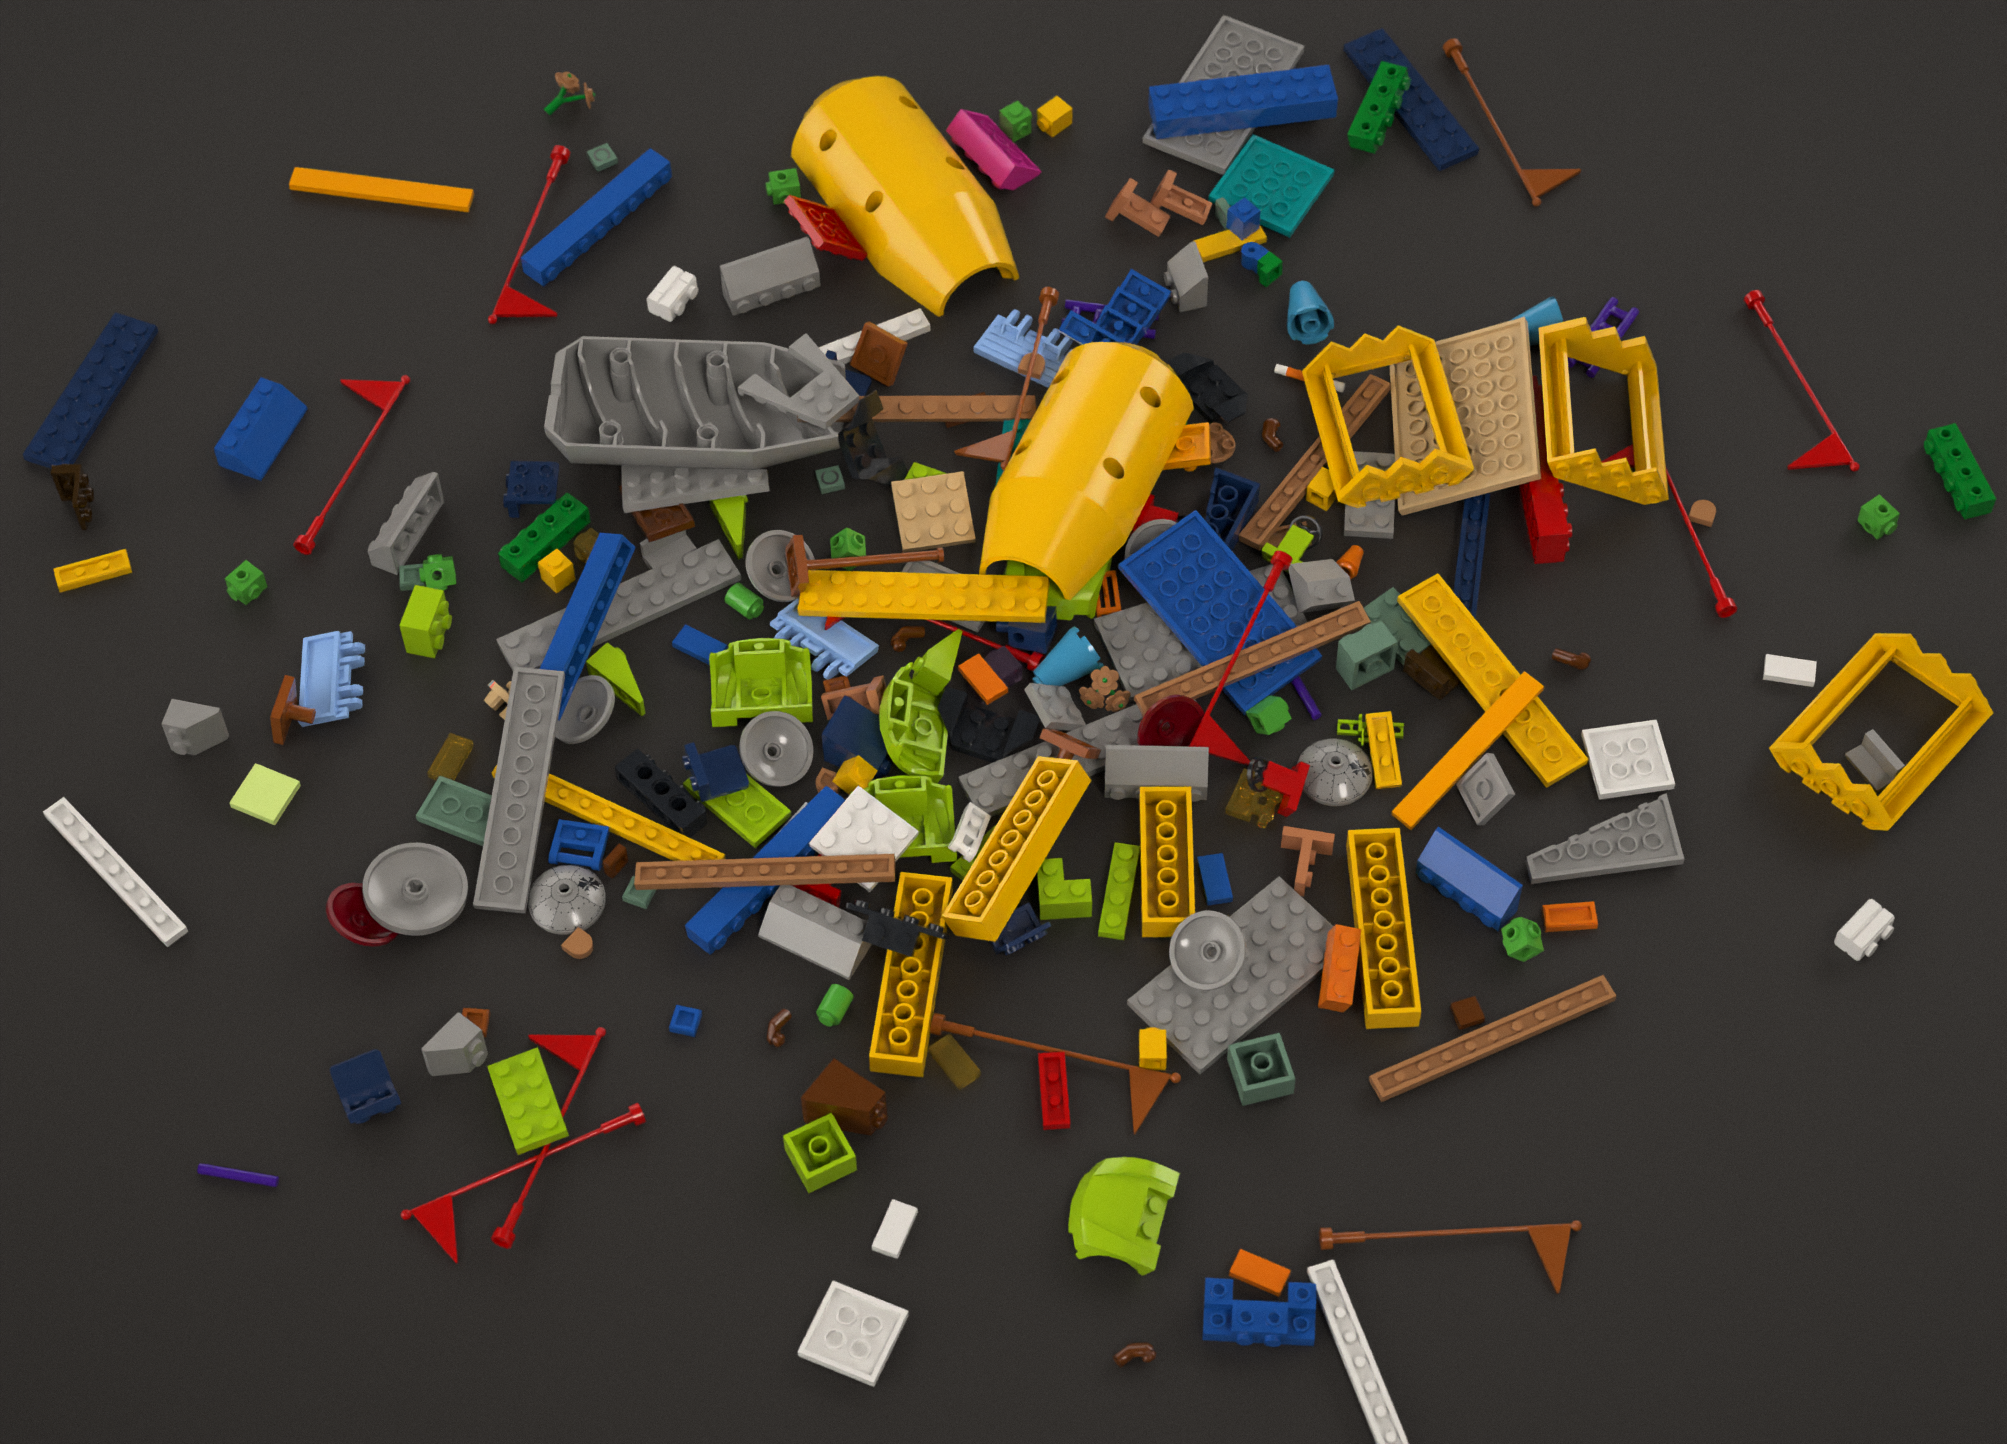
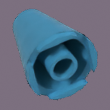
(1307, 314)
(1541, 315)
(1067, 661)

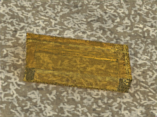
(450, 757)
(954, 1061)

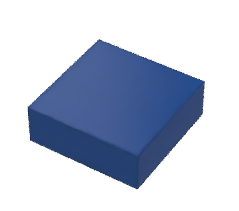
(685, 1020)

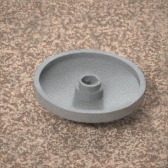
(415, 889)

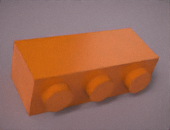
(1339, 968)

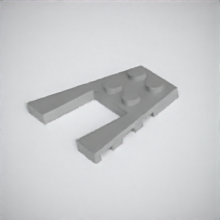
(820, 400)

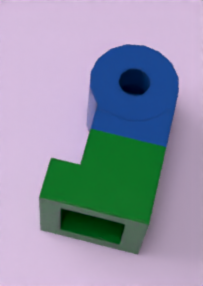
(1262, 262)

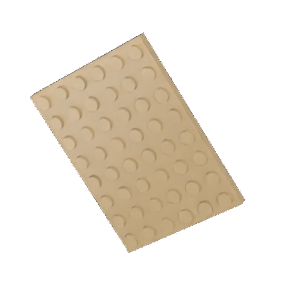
(1495, 407)

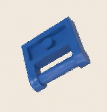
(579, 837)

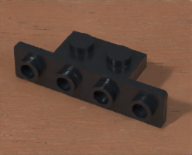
(894, 932)

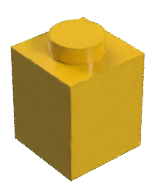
(1054, 116)
(1321, 490)
(556, 571)
(854, 773)
(1152, 1048)

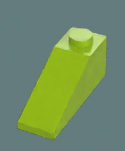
(731, 517)
(936, 666)
(613, 667)

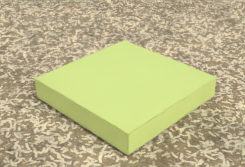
(265, 794)

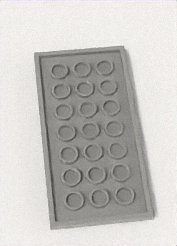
(1228, 52)
(1150, 653)
(1282, 957)

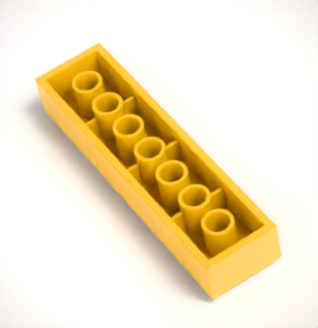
(1016, 848)
(1386, 936)
(911, 982)

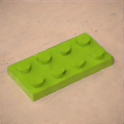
(749, 812)
(527, 1101)

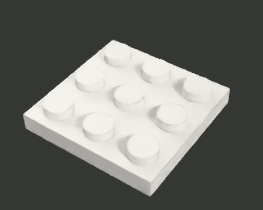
(1628, 759)
(864, 828)
(853, 1333)

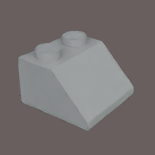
(1187, 279)
(1320, 585)
(193, 727)
(455, 1048)

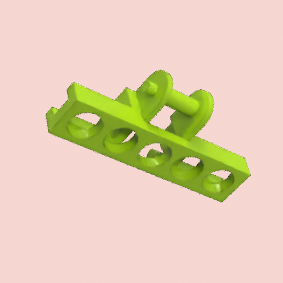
(1361, 729)

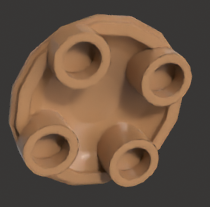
(1221, 443)

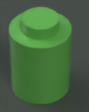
(744, 601)
(834, 1005)

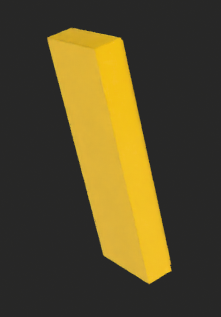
(1225, 243)
(92, 570)
(1383, 750)

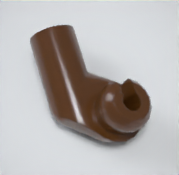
(1269, 434)
(900, 638)
(1577, 661)
(774, 1036)
(1133, 1350)

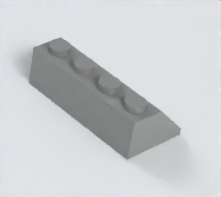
(769, 276)
(407, 523)
(1155, 766)
(815, 930)

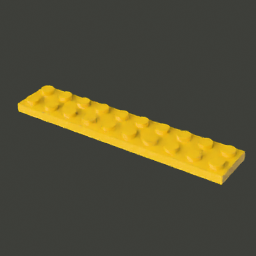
(925, 596)
(1488, 675)

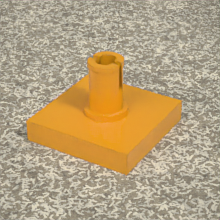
(1191, 448)

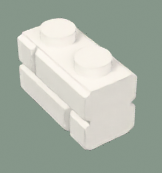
(672, 294)
(1864, 930)

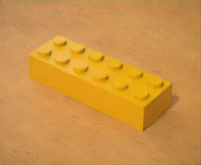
(1166, 859)

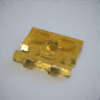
(1245, 802)

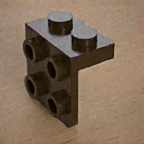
(74, 487)
(1431, 672)

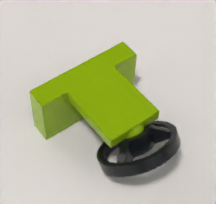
(1295, 541)

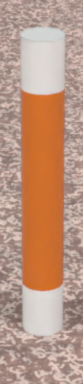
(1297, 374)

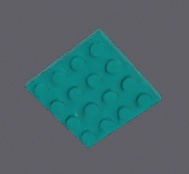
(1275, 182)

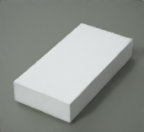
(1789, 670)
(894, 1229)

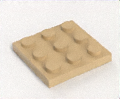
(933, 512)

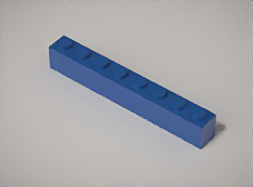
(596, 217)
(587, 609)
(733, 905)

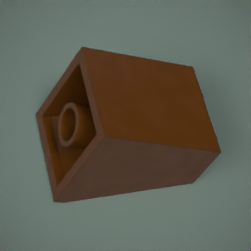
(849, 1097)

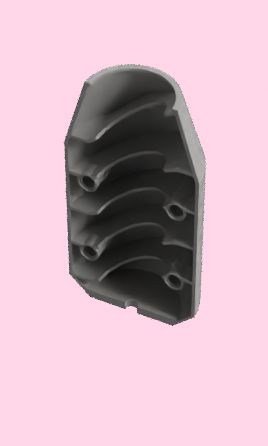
(678, 404)

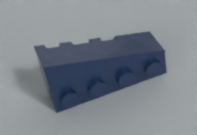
(1231, 505)

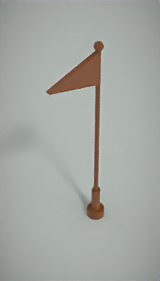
(1536, 180)
(1000, 447)
(1144, 1083)
(1549, 1241)

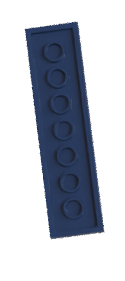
(1421, 109)
(91, 392)

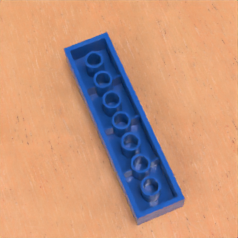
(1242, 101)

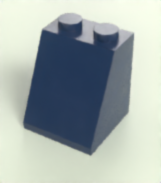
(853, 733)

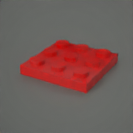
(825, 228)

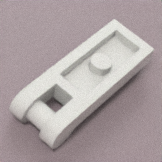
(970, 832)

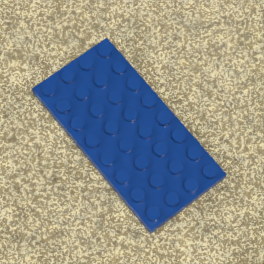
(1209, 602)

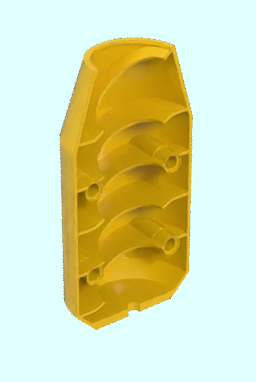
(900, 189)
(1086, 463)

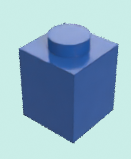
(1243, 218)

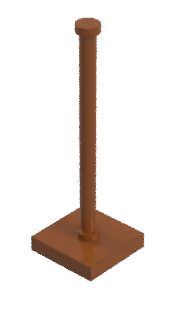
(799, 565)

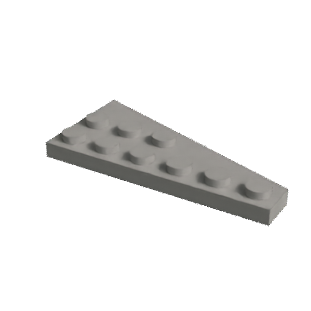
(669, 486)
(1620, 844)

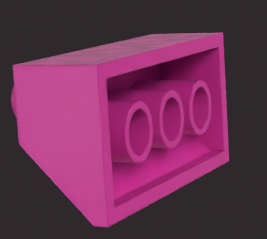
(991, 150)

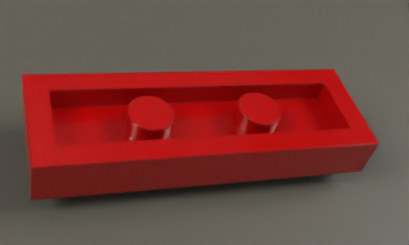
(1054, 1090)

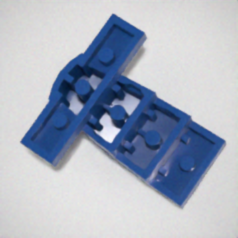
(1125, 317)

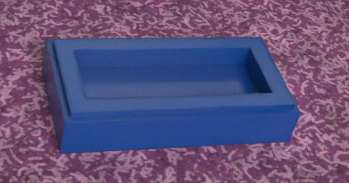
(697, 644)
(1214, 879)

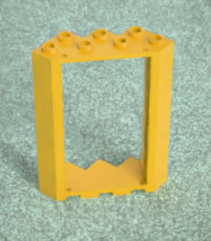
(1625, 357)
(1443, 465)
(1795, 750)

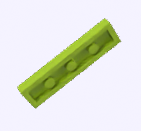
(1119, 891)

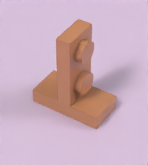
(1180, 200)
(1137, 210)
(867, 695)
(1308, 843)

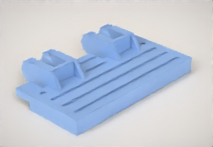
(1007, 345)
(842, 644)
(325, 668)

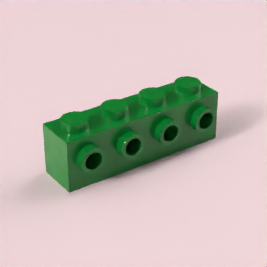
(1378, 107)
(1959, 471)
(548, 532)

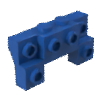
(1259, 1320)

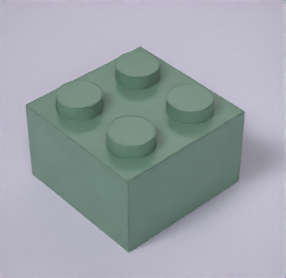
(1366, 654)
(1261, 1069)

